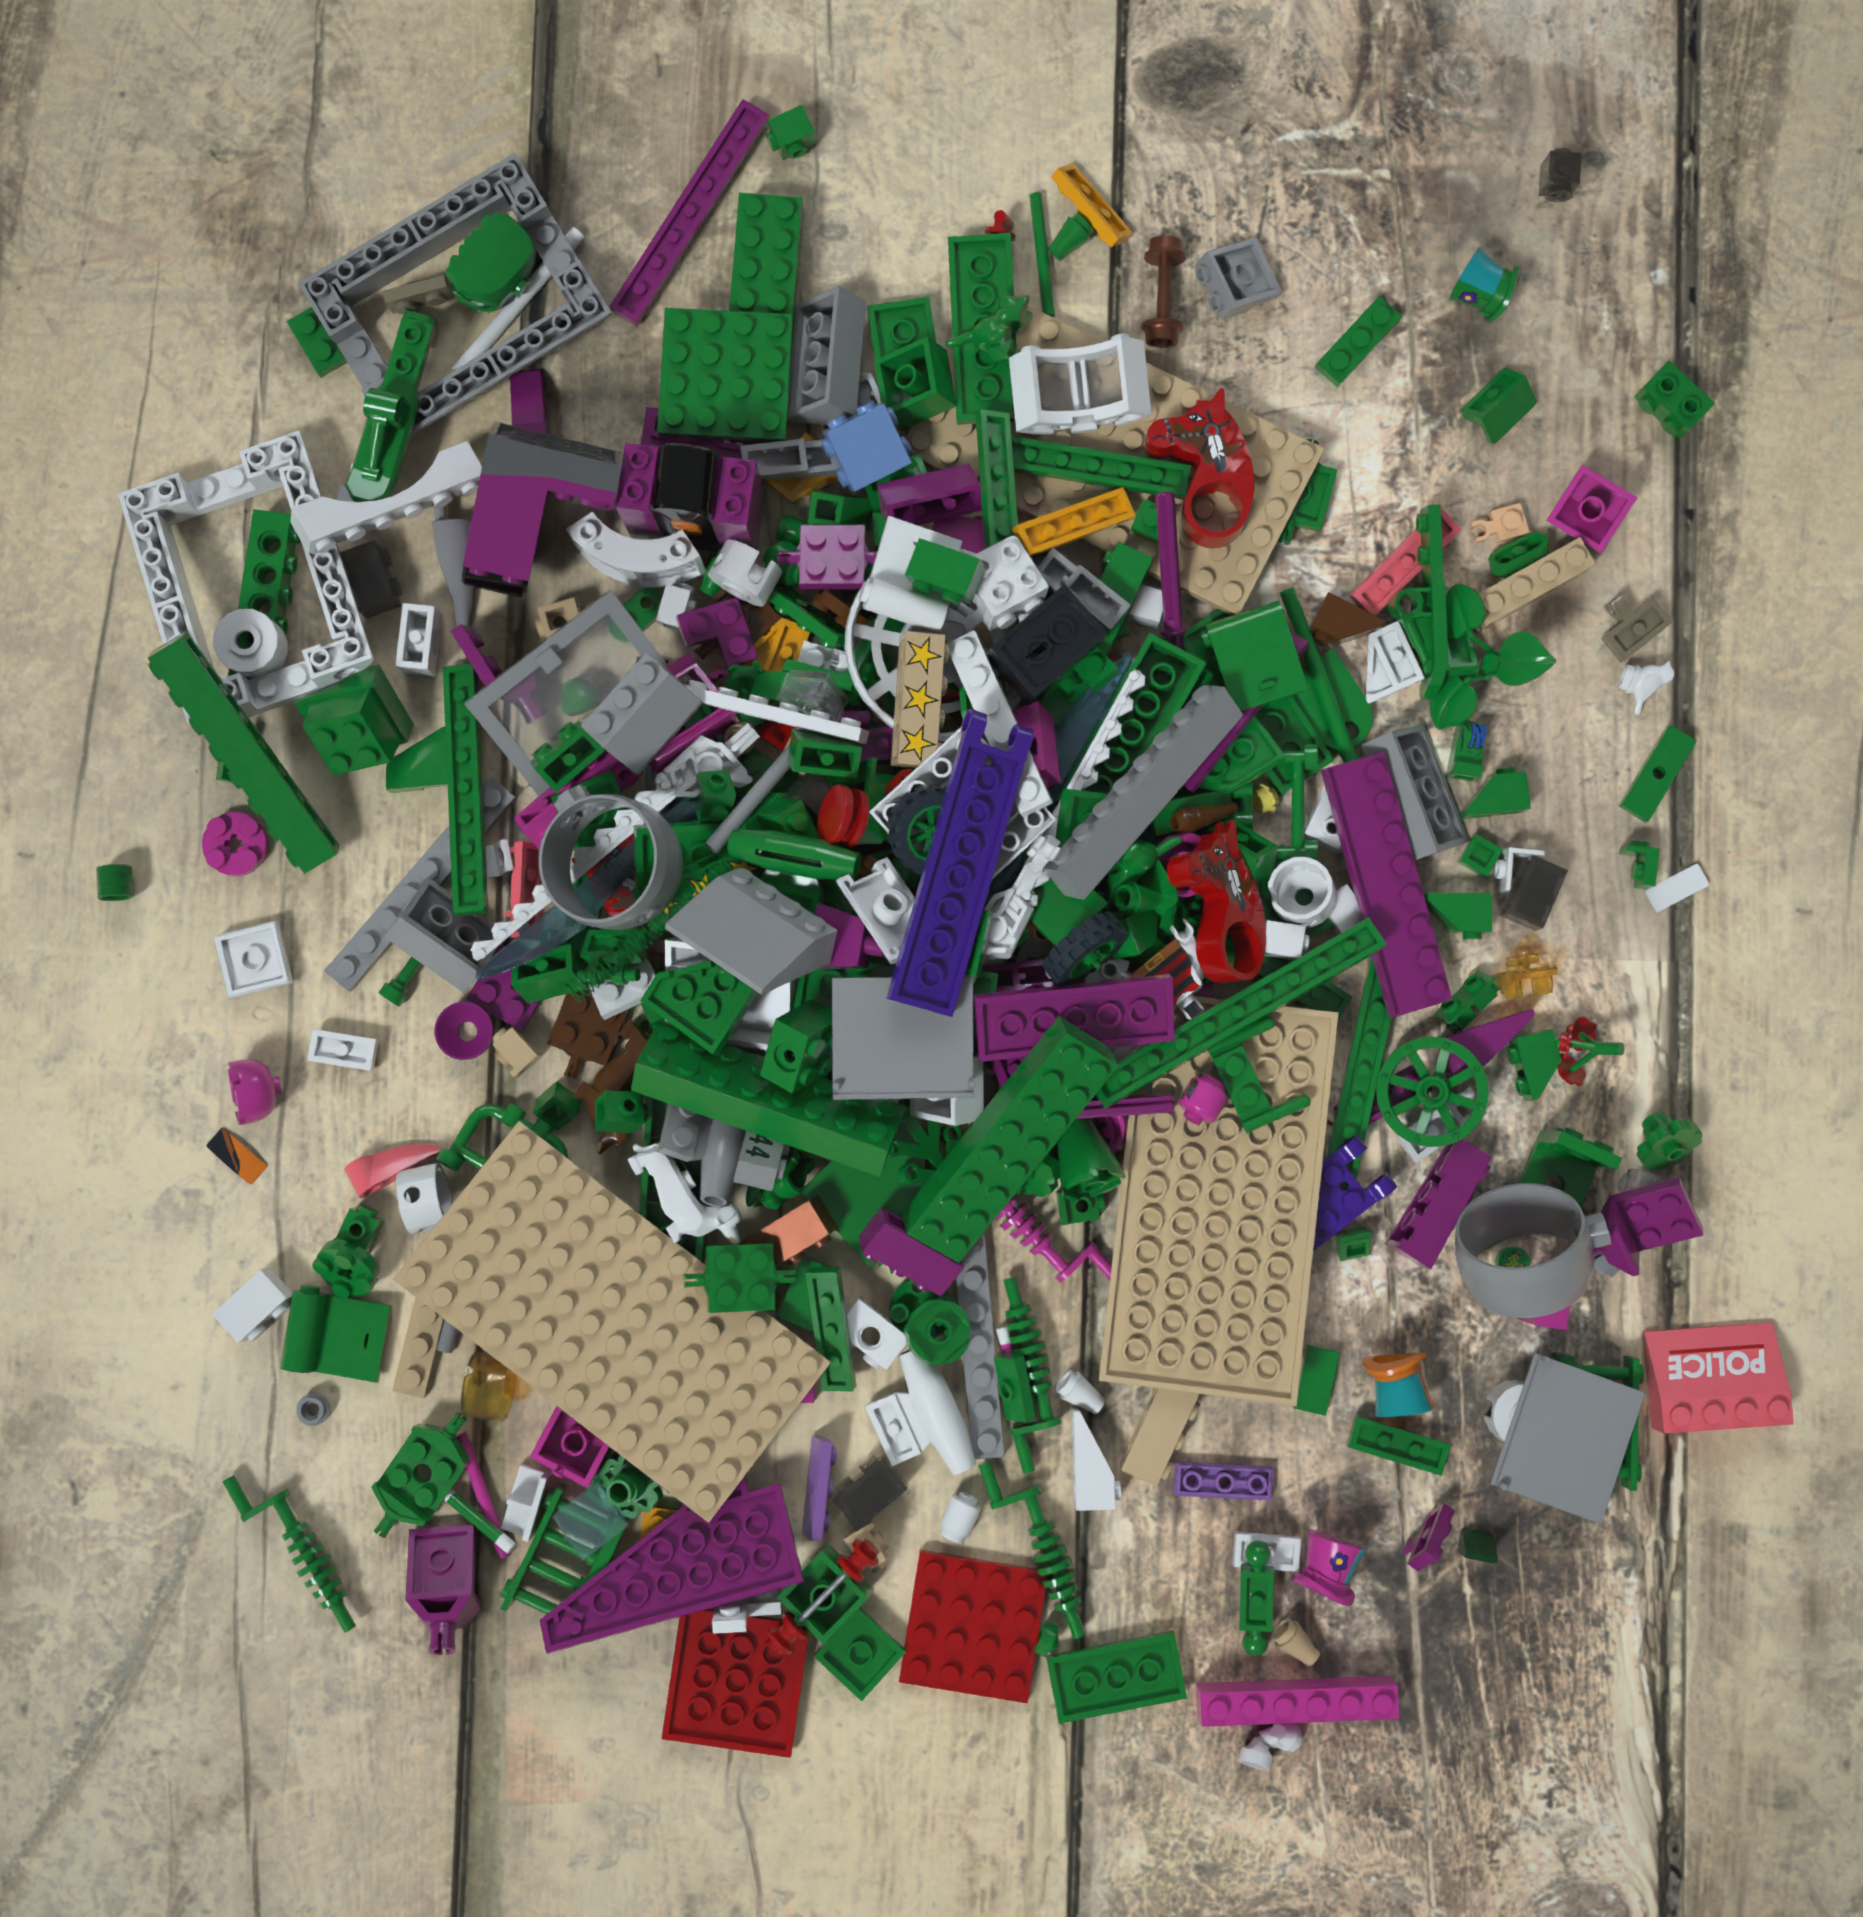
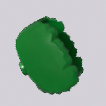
(492, 264)

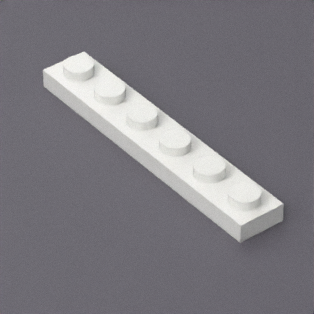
(988, 697)
(785, 714)

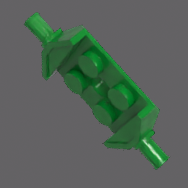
(400, 1488)

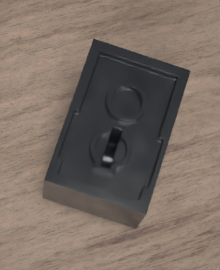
(1046, 645)

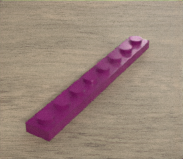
(689, 212)

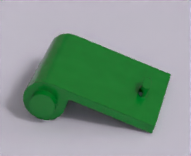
(1256, 656)
(331, 1335)

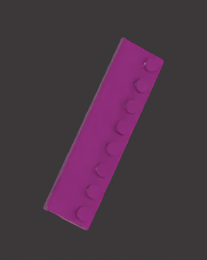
(1386, 883)

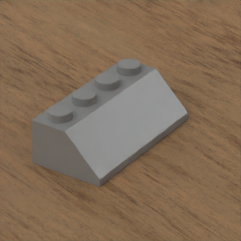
(826, 357)
(1421, 791)

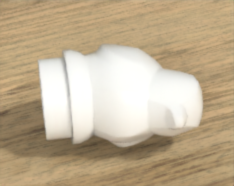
(1644, 681)

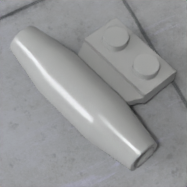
(715, 1143)

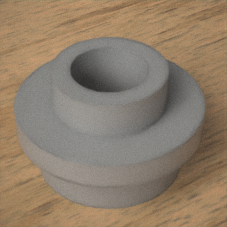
(304, 1413)

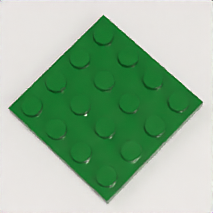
(725, 375)

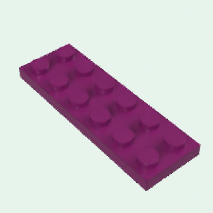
(1110, 1011)

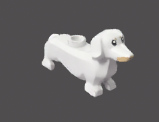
(679, 1200)

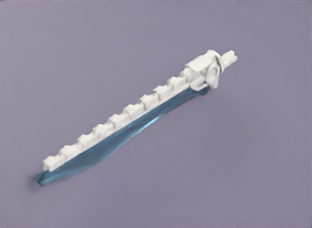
(1014, 906)
(555, 926)

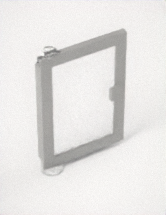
(560, 682)

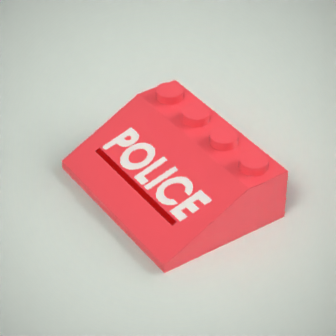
(1716, 1378)

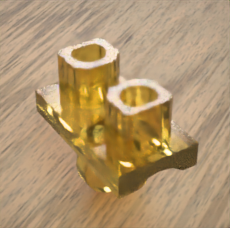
(1540, 977)

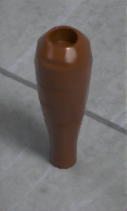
(1197, 817)

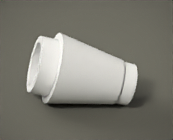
(1077, 1390)

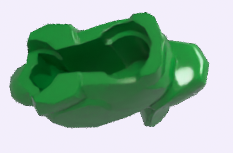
(792, 1181)

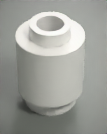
(960, 1517)

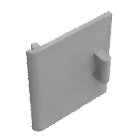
(897, 1048)
(1567, 1438)

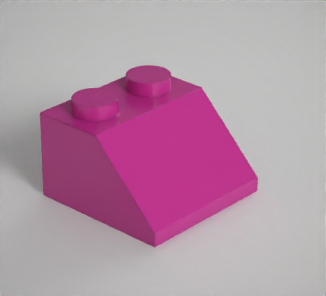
(1591, 508)

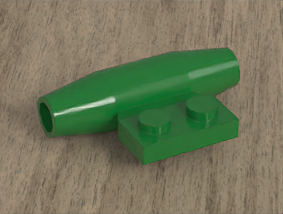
(794, 862)

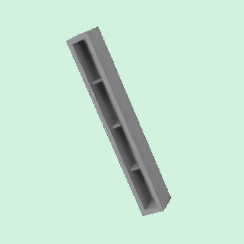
(1143, 791)

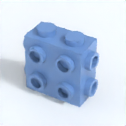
(866, 445)

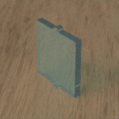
(590, 1521)

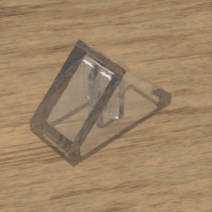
(814, 692)

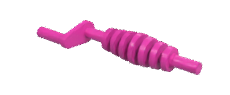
(1042, 1244)

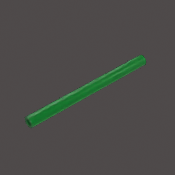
(1319, 676)

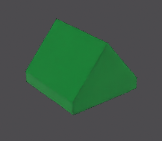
(1353, 1243)

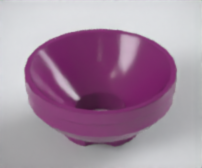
(448, 1025)

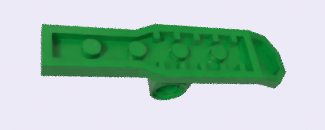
(390, 415)
(1428, 617)

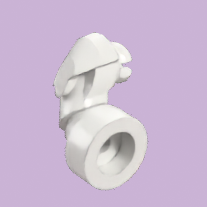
(1281, 1736)

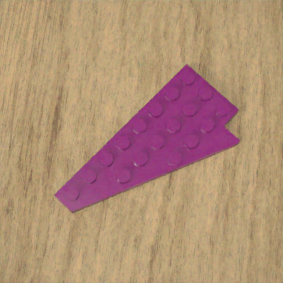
(684, 1570)

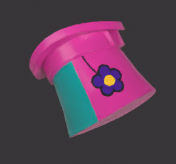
(1330, 1567)

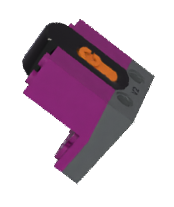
(690, 487)
(512, 495)

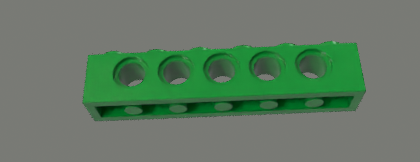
(264, 530)

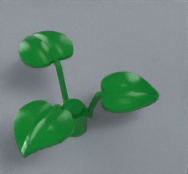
(1518, 663)

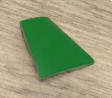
(419, 765)

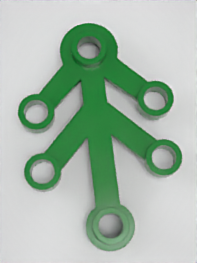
(926, 1147)

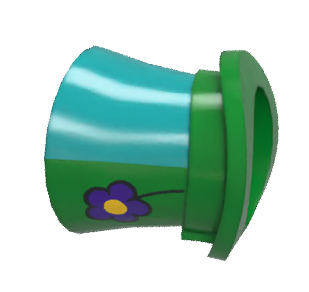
(1486, 285)

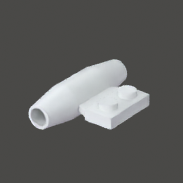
(922, 1416)

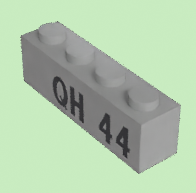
(760, 1161)

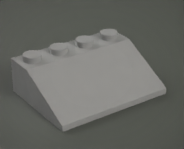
(754, 931)

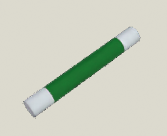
(480, 1521)

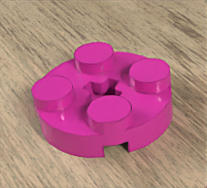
(222, 830)

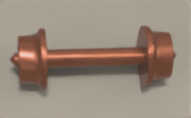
(1163, 252)

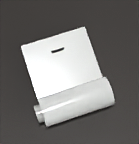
(888, 587)

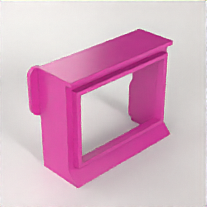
(708, 727)

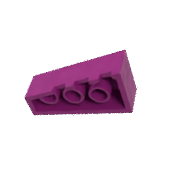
(1439, 1203)

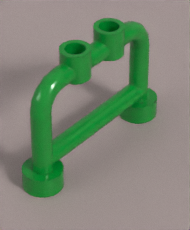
(1299, 762)
(459, 1152)

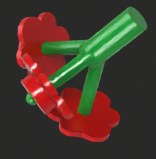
(1580, 1037)

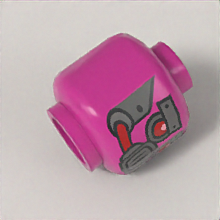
(1203, 1099)

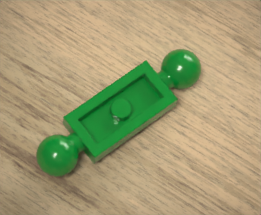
(1256, 1598)

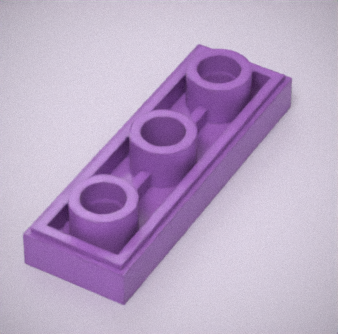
(1203, 1479)
(818, 1488)

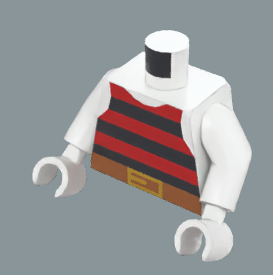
(1182, 965)

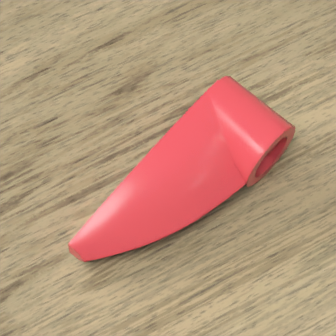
(379, 1170)

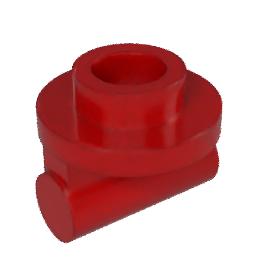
(1002, 224)

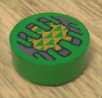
(1512, 1257)

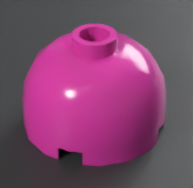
(252, 1090)

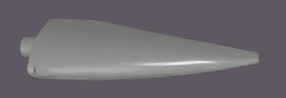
(451, 543)

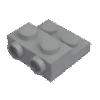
(1237, 278)

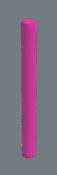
(480, 1489)

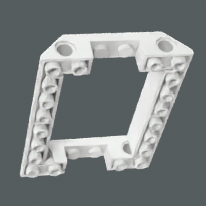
(171, 500)

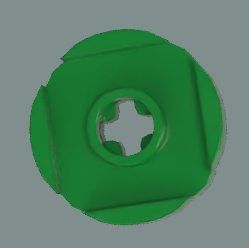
(346, 1269)
(919, 1332)

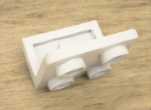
(1009, 583)

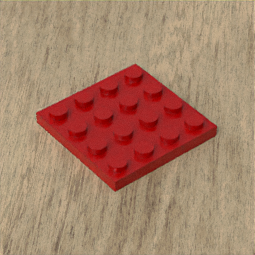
(973, 1626)
(733, 1687)

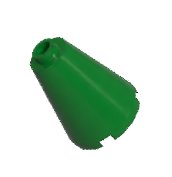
(1086, 1161)

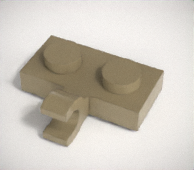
(1634, 627)

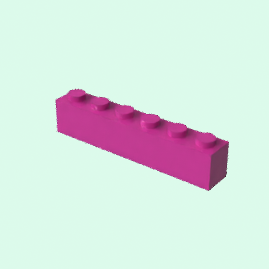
(1297, 1701)

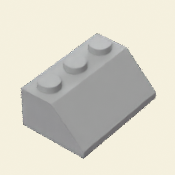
(641, 713)
(438, 937)

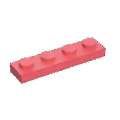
(1397, 570)

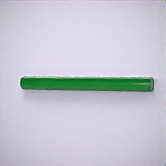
(1042, 253)

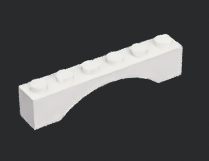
(329, 521)

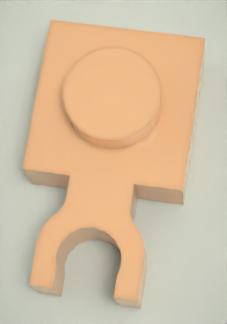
(1503, 523)

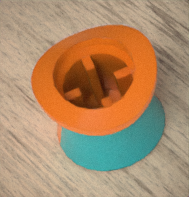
(1398, 1384)

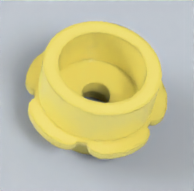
(1265, 799)

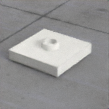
(253, 959)

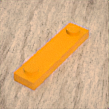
(1074, 522)

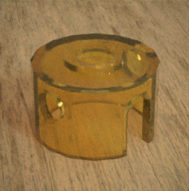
(487, 1388)

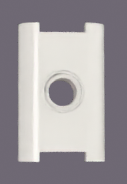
(869, 899)

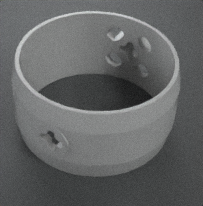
(576, 811)
(1523, 1210)

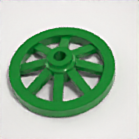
(1418, 1136)

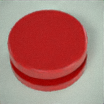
(843, 816)

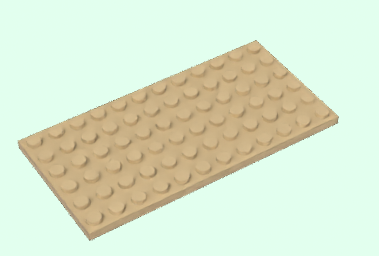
(1216, 575)
(1222, 1227)
(599, 1321)

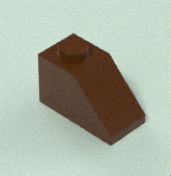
(1341, 622)

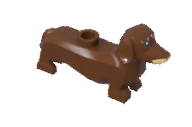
(616, 1077)

